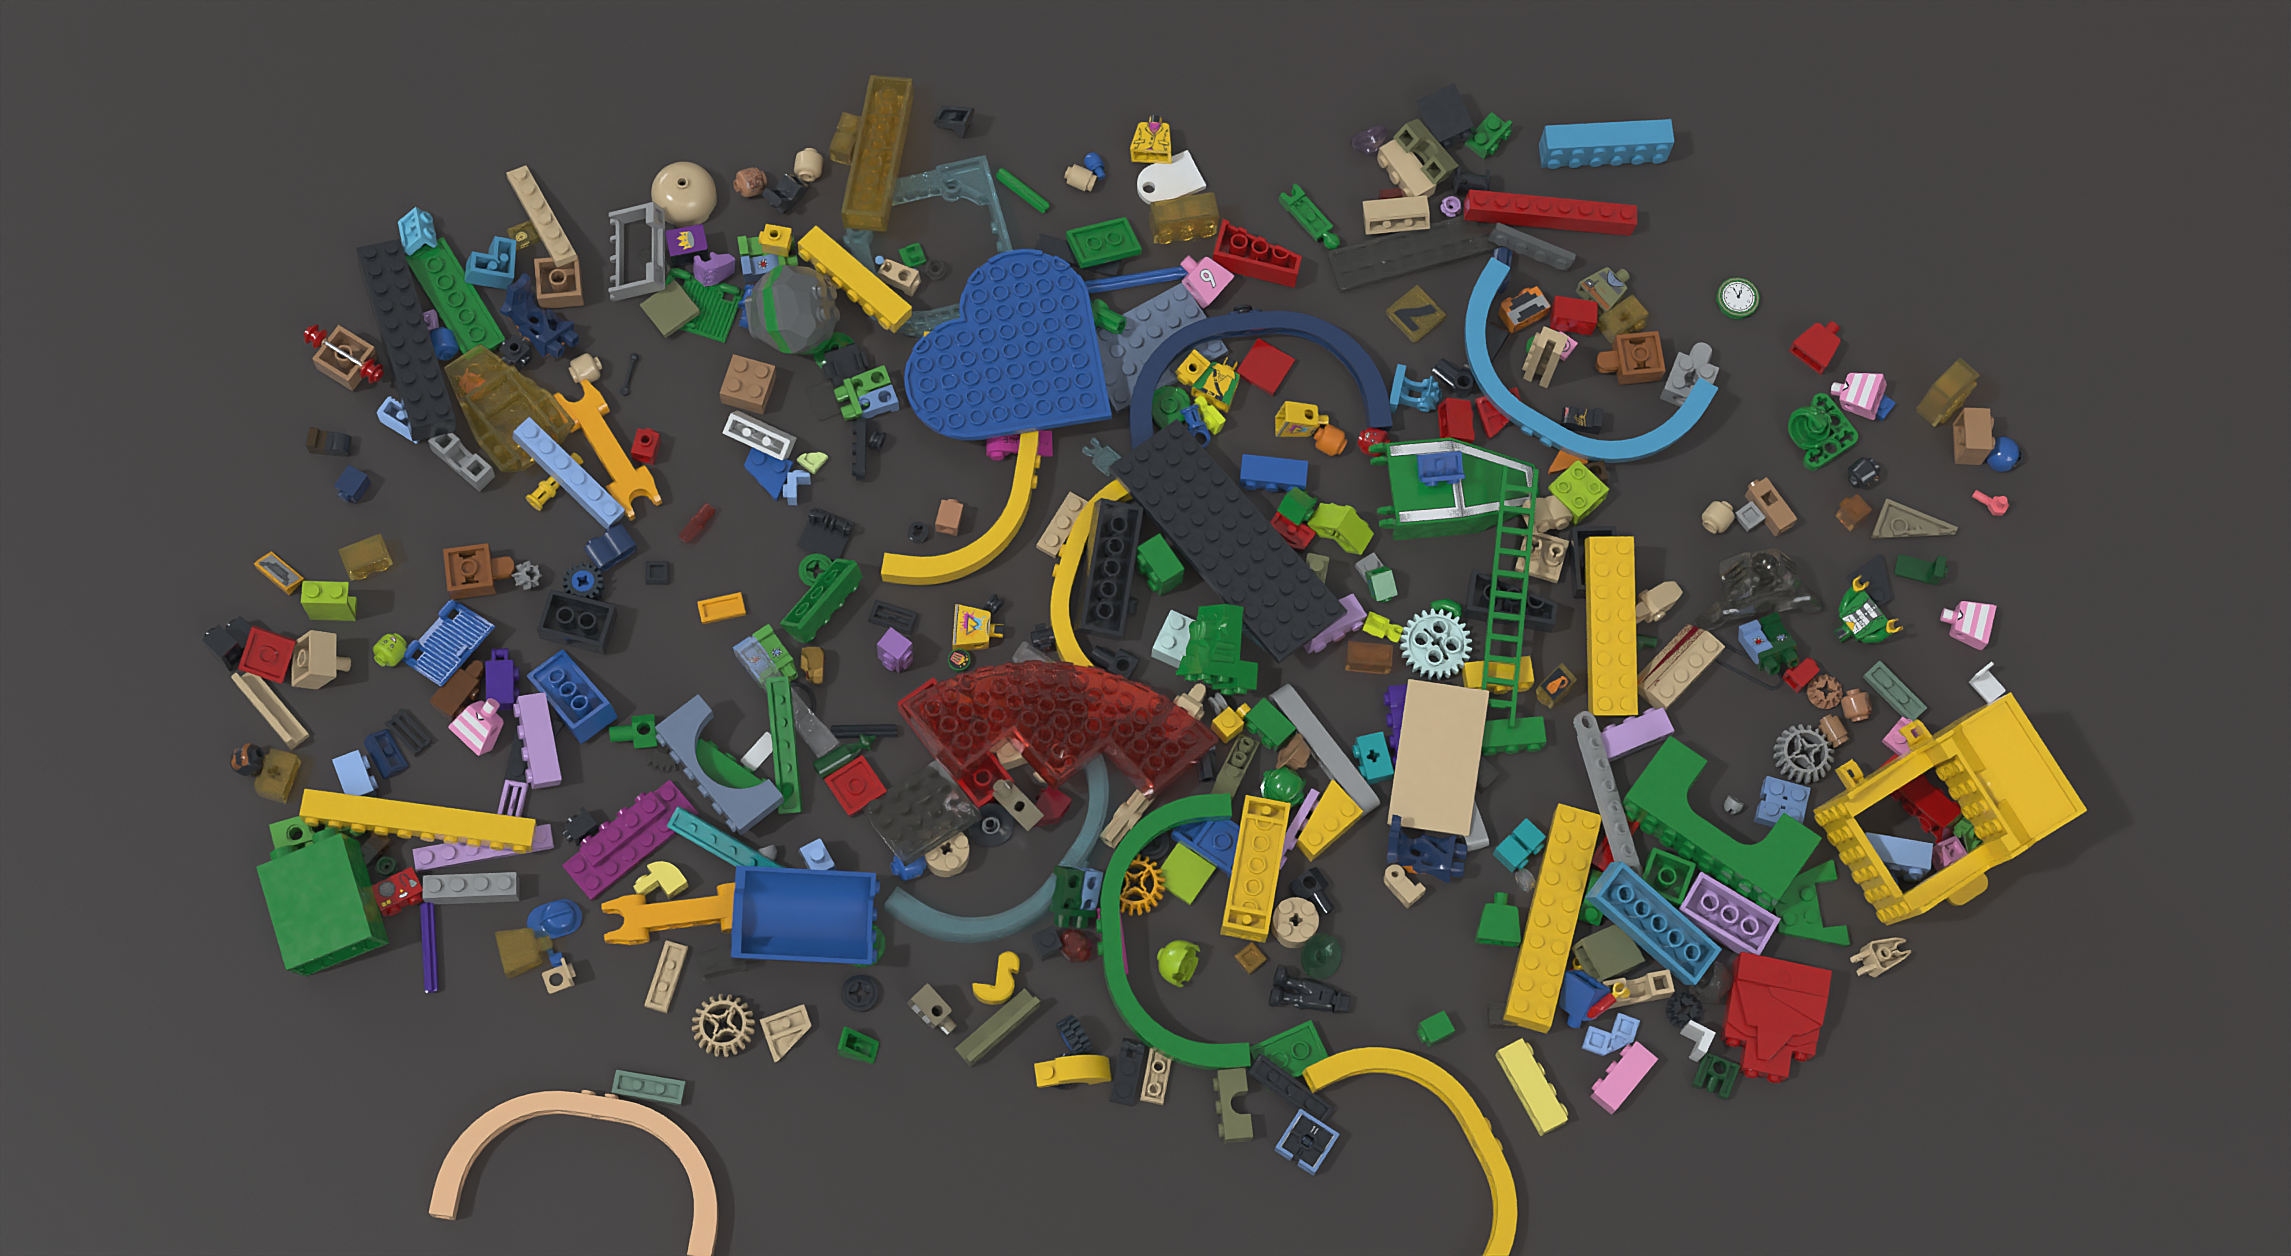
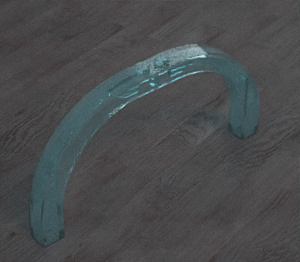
(998, 926)

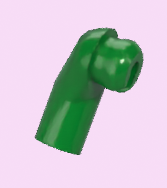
(1449, 605)

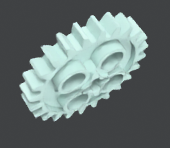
(1419, 654)

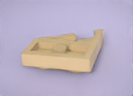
(785, 1030)

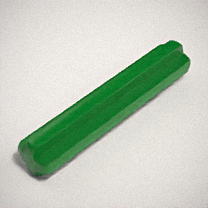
(1022, 190)

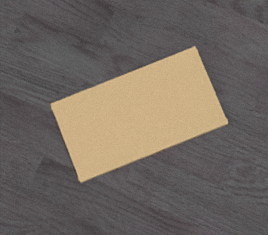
(1438, 757)

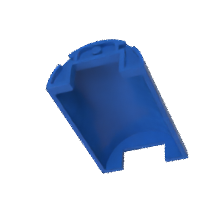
(804, 915)

